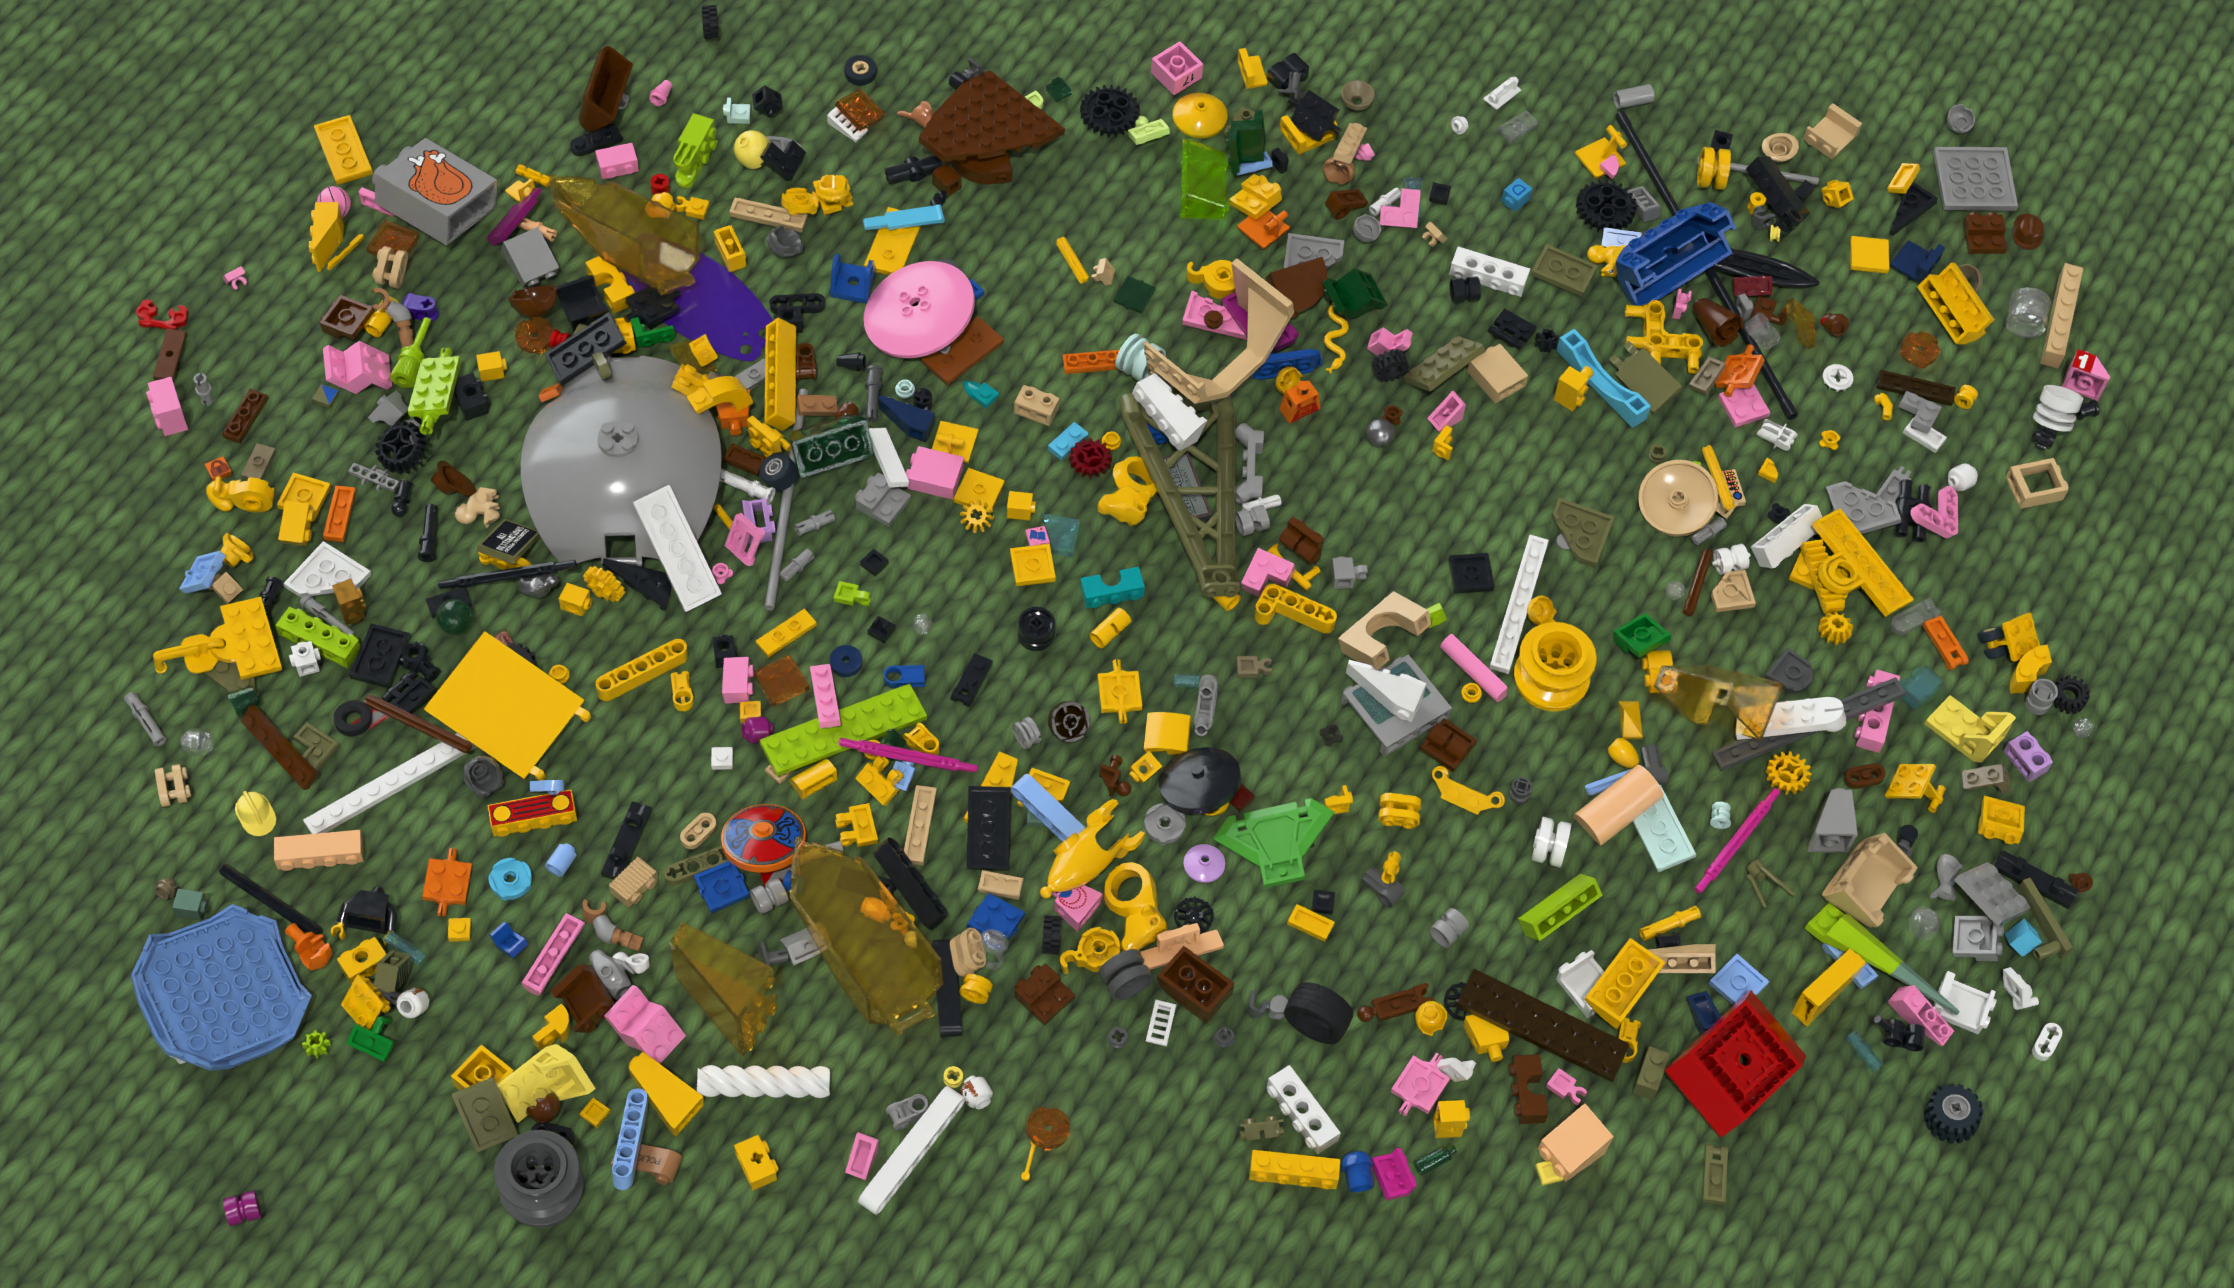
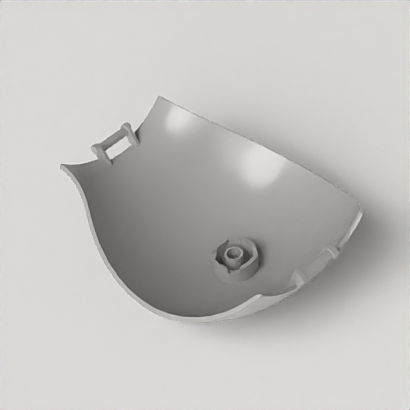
(610, 447)

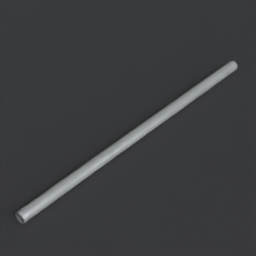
(782, 527)

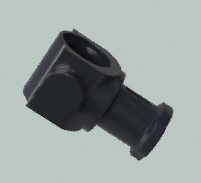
(419, 663)

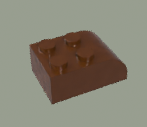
(1195, 984)

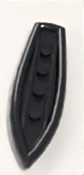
(1752, 264)

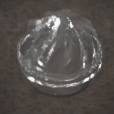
(1675, 589)
(922, 624)
(2083, 728)

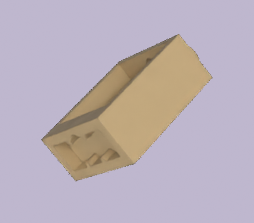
(2021, 491)

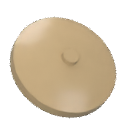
(1678, 498)

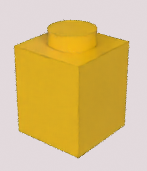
(491, 366)
(1020, 505)

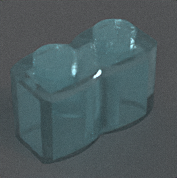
(1920, 686)

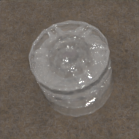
(2027, 312)

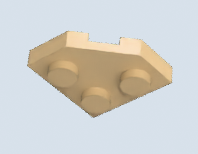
(1733, 592)

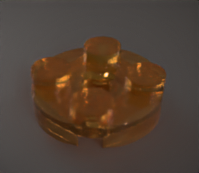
(533, 344)
(1916, 357)
(1047, 1139)

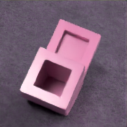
(1384, 341)

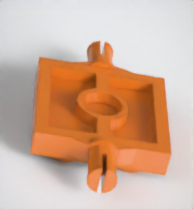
(1740, 371)
(447, 882)

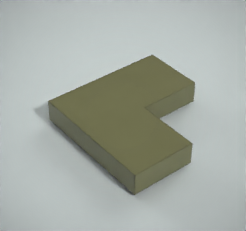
(318, 744)

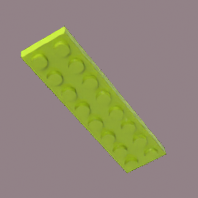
(860, 721)

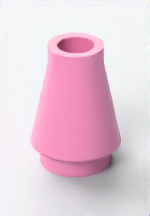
(660, 94)

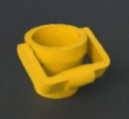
(235, 551)

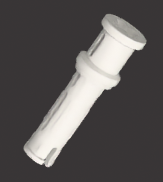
(753, 488)

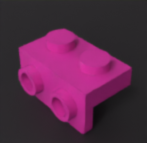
(1394, 1175)

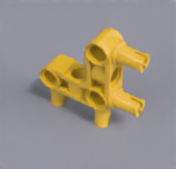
(1661, 343)

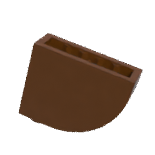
(985, 170)
(1300, 283)

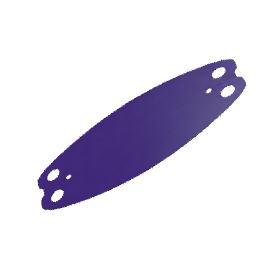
(719, 308)

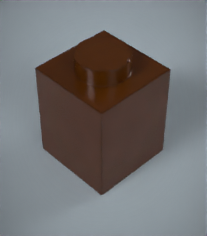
(946, 179)

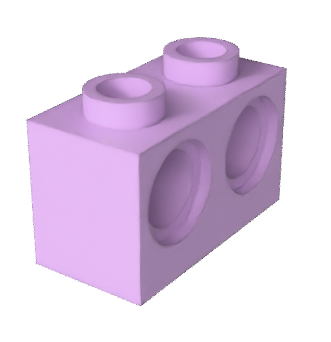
(2025, 759)

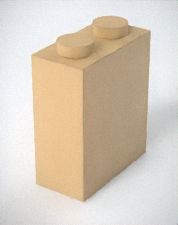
(1497, 373)

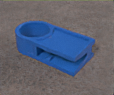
(909, 674)

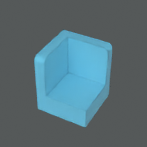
(2023, 937)

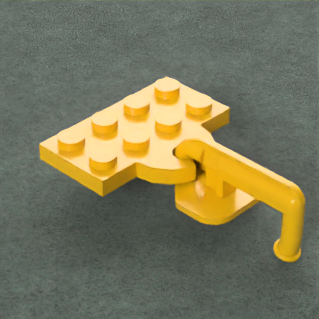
(246, 640)

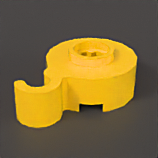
(1215, 277)
(247, 495)
(1086, 954)

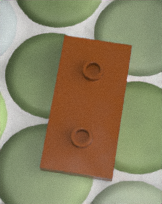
(965, 351)

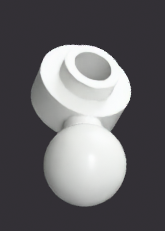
(637, 962)

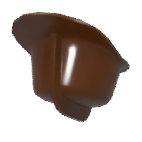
(2028, 231)
(451, 481)

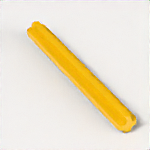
(1718, 477)

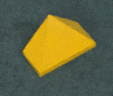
(1630, 720)

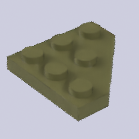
(1582, 529)
(227, 676)

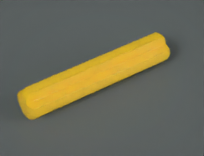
(1072, 260)

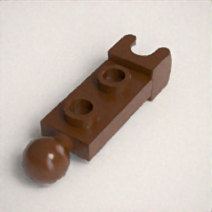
(1395, 1004)

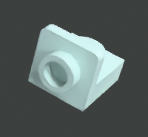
(737, 112)

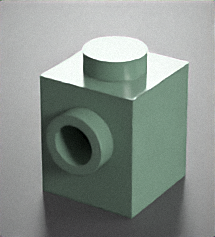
(190, 904)

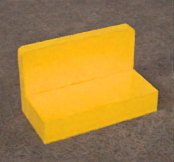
(1251, 70)

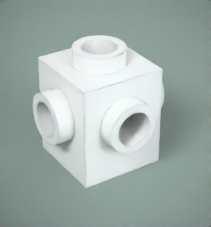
(305, 658)

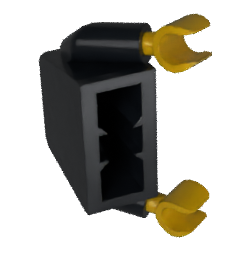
(367, 912)

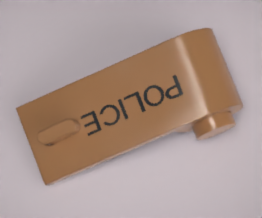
(659, 1162)

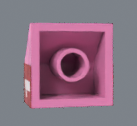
(2086, 375)

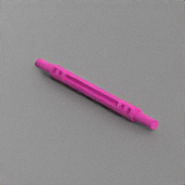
(907, 755)
(1737, 841)

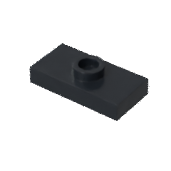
(435, 601)

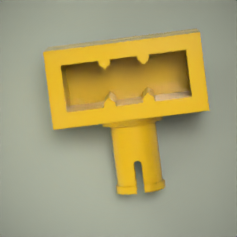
(1573, 387)

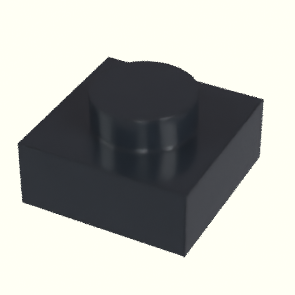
(1279, 160)
(1440, 193)
(874, 562)
(1323, 902)

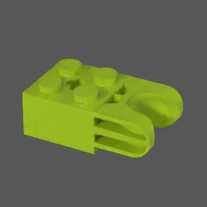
(694, 149)

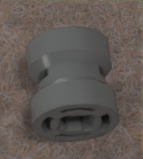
(1520, 790)

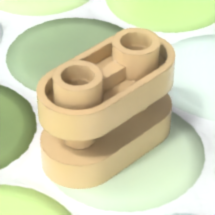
(382, 272)
(181, 792)
(967, 952)

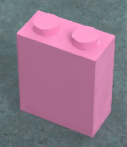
(935, 472)

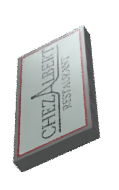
(1185, 476)

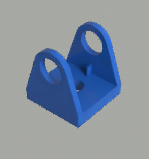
(844, 273)

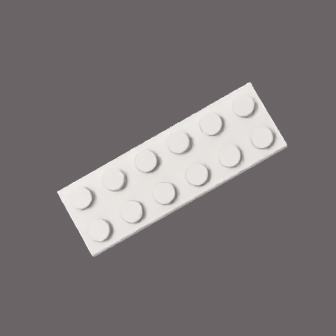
(676, 548)

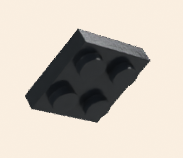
(1471, 573)

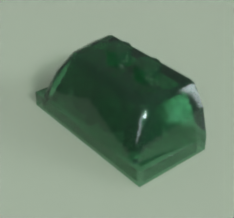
(831, 444)

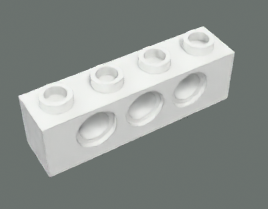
(1490, 270)
(1289, 1081)

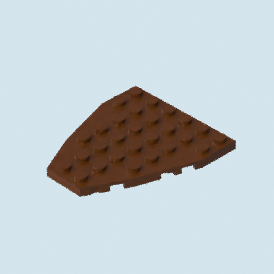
(985, 121)

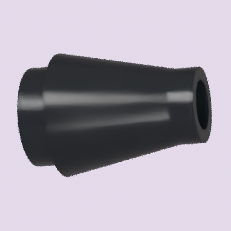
(852, 361)

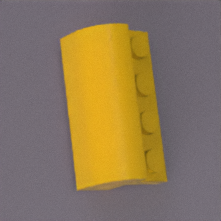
(1956, 304)

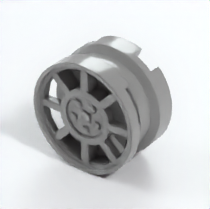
(1026, 733)

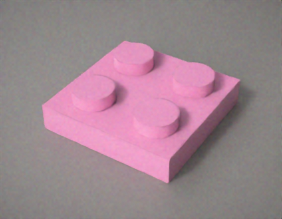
(1744, 406)

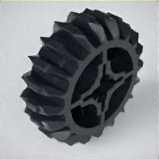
(405, 452)

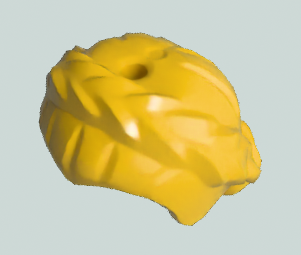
(833, 188)

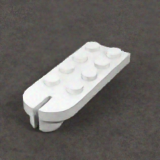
(1802, 717)

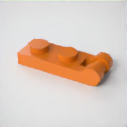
(1945, 642)

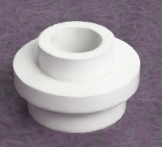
(1459, 125)

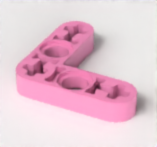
(1946, 524)

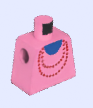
(1077, 905)

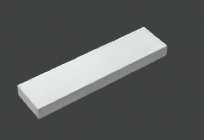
(888, 458)

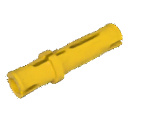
(1678, 919)

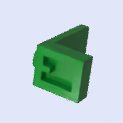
(647, 338)

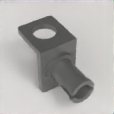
(1293, 87)
(772, 957)

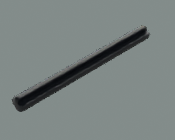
(269, 899)

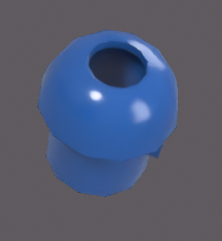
(1358, 1171)

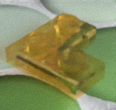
(1804, 320)

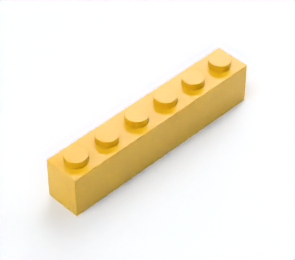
(780, 374)

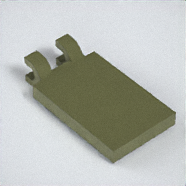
(1646, 376)

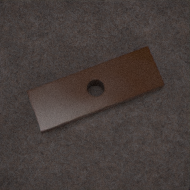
(170, 354)
(245, 416)

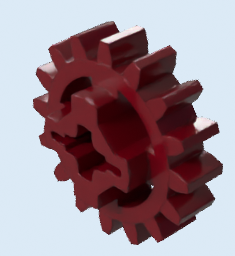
(1091, 457)

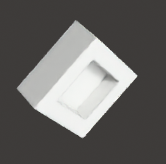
(722, 758)

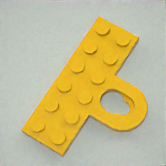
(1861, 561)

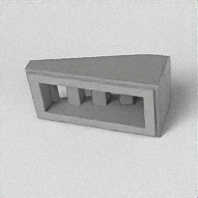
(1647, 206)

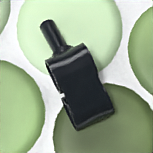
(1896, 1036)

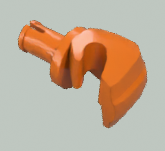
(310, 947)

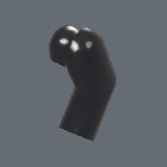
(939, 199)

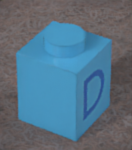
(1516, 195)

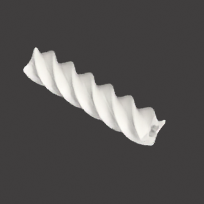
(757, 1081)

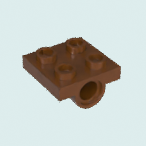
(1303, 540)
(1448, 744)

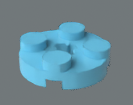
(514, 889)

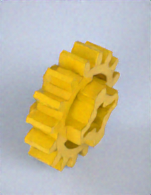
(604, 584)
(1788, 772)

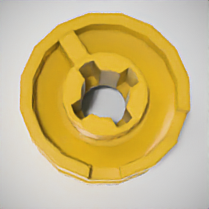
(976, 988)

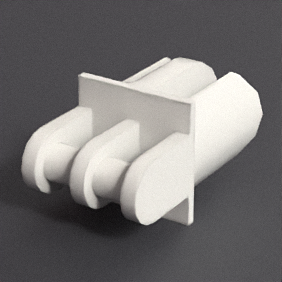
(1776, 434)

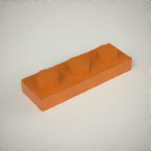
(339, 514)

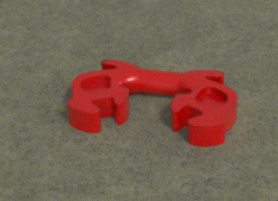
(148, 310)

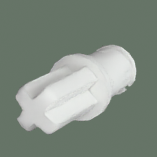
(1385, 200)
(1268, 502)

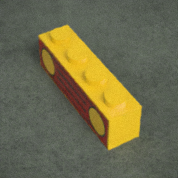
(532, 813)

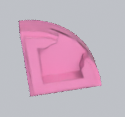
(1610, 166)

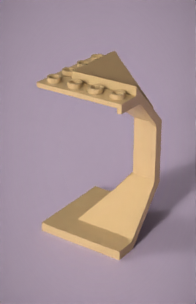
(1267, 318)

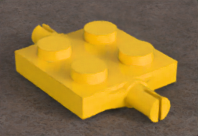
(1119, 691)

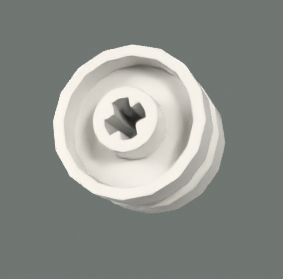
(1547, 841)

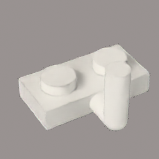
(2018, 990)

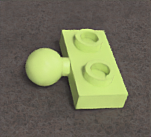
(1147, 131)

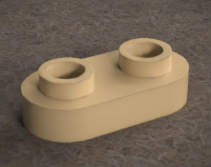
(696, 831)

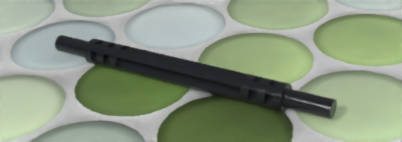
(507, 574)

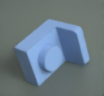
(908, 771)

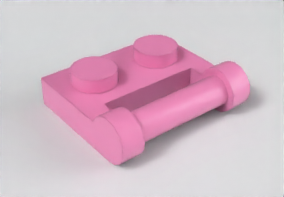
(739, 536)

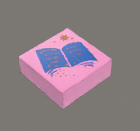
(1037, 536)

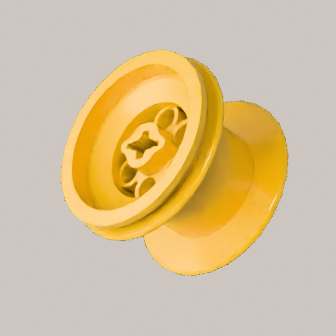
(1552, 683)

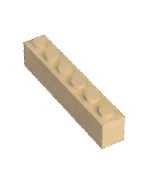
(2061, 315)

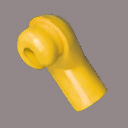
(1887, 405)

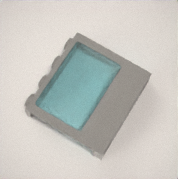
(1388, 727)

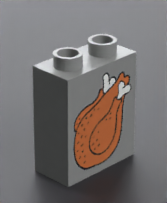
(435, 190)

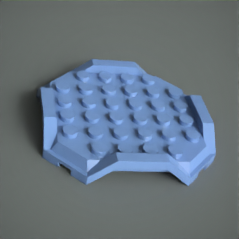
(220, 990)

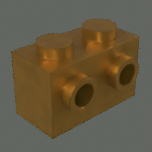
(349, 601)

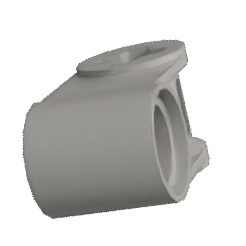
(906, 1111)

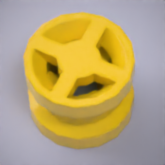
(1966, 396)

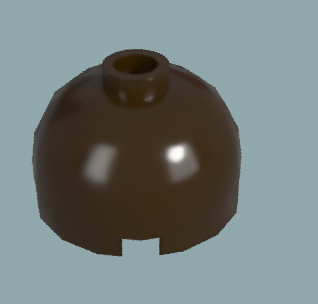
(1068, 721)

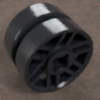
(1036, 628)

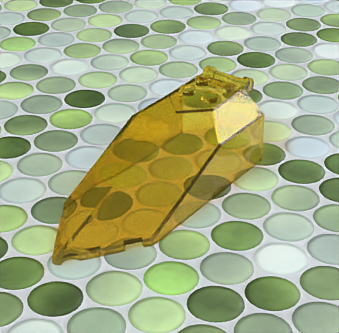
(630, 231)
(864, 936)

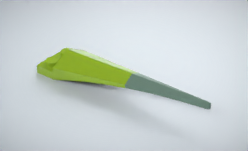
(1846, 933)

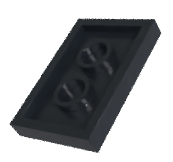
(379, 655)

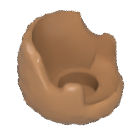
(1338, 171)

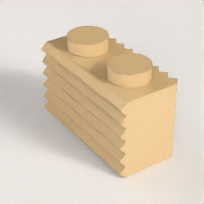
(633, 882)

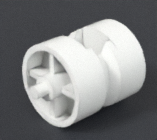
(1727, 559)

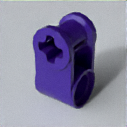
(420, 305)

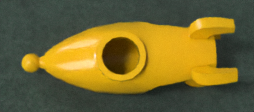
(1080, 856)

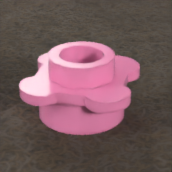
(721, 568)

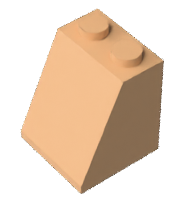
(1575, 1143)

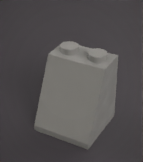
(530, 257)
(1836, 824)

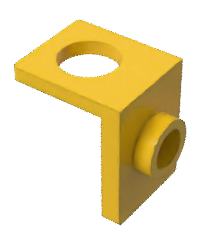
(519, 191)

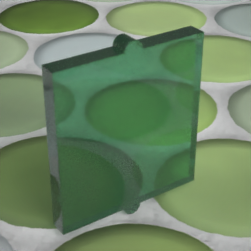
(1134, 294)

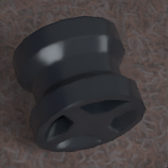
(922, 395)

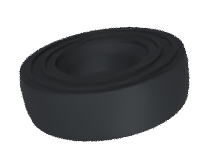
(357, 728)

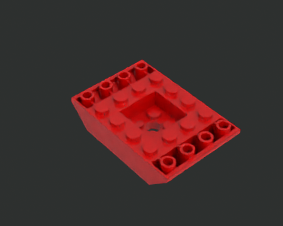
(1711, 1067)

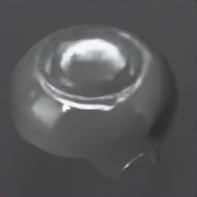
(1923, 923)

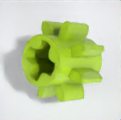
(316, 1044)

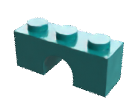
(1097, 593)

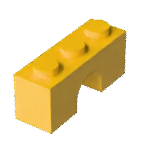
(607, 274)

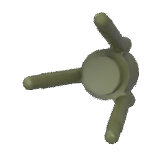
(1759, 872)

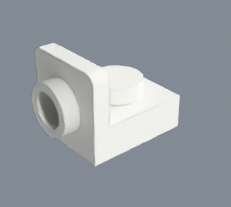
(1456, 1069)

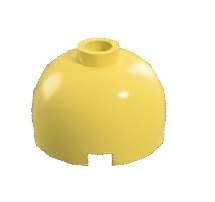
(749, 148)

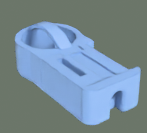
(547, 786)

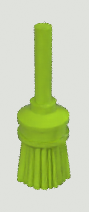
(409, 360)

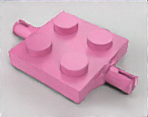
(1420, 1084)

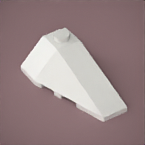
(1398, 694)

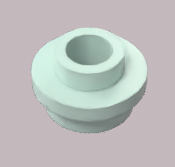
(904, 384)

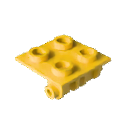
(364, 1002)

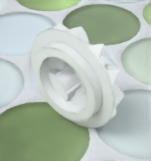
(1844, 374)

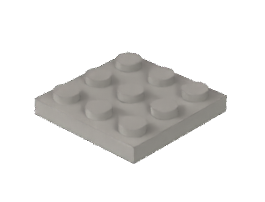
(1992, 893)

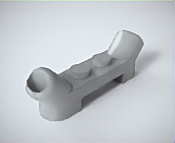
(1253, 442)

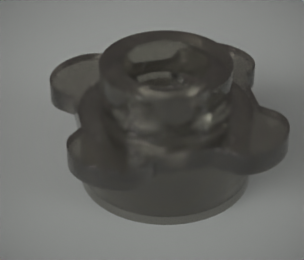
(1331, 729)

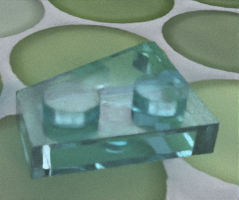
(1062, 533)

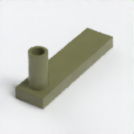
(2058, 941)

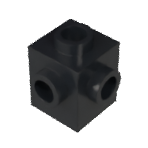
(767, 101)

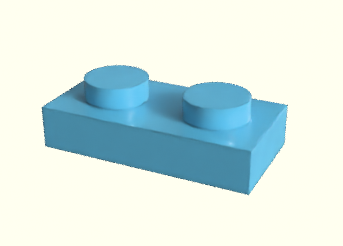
(1062, 444)

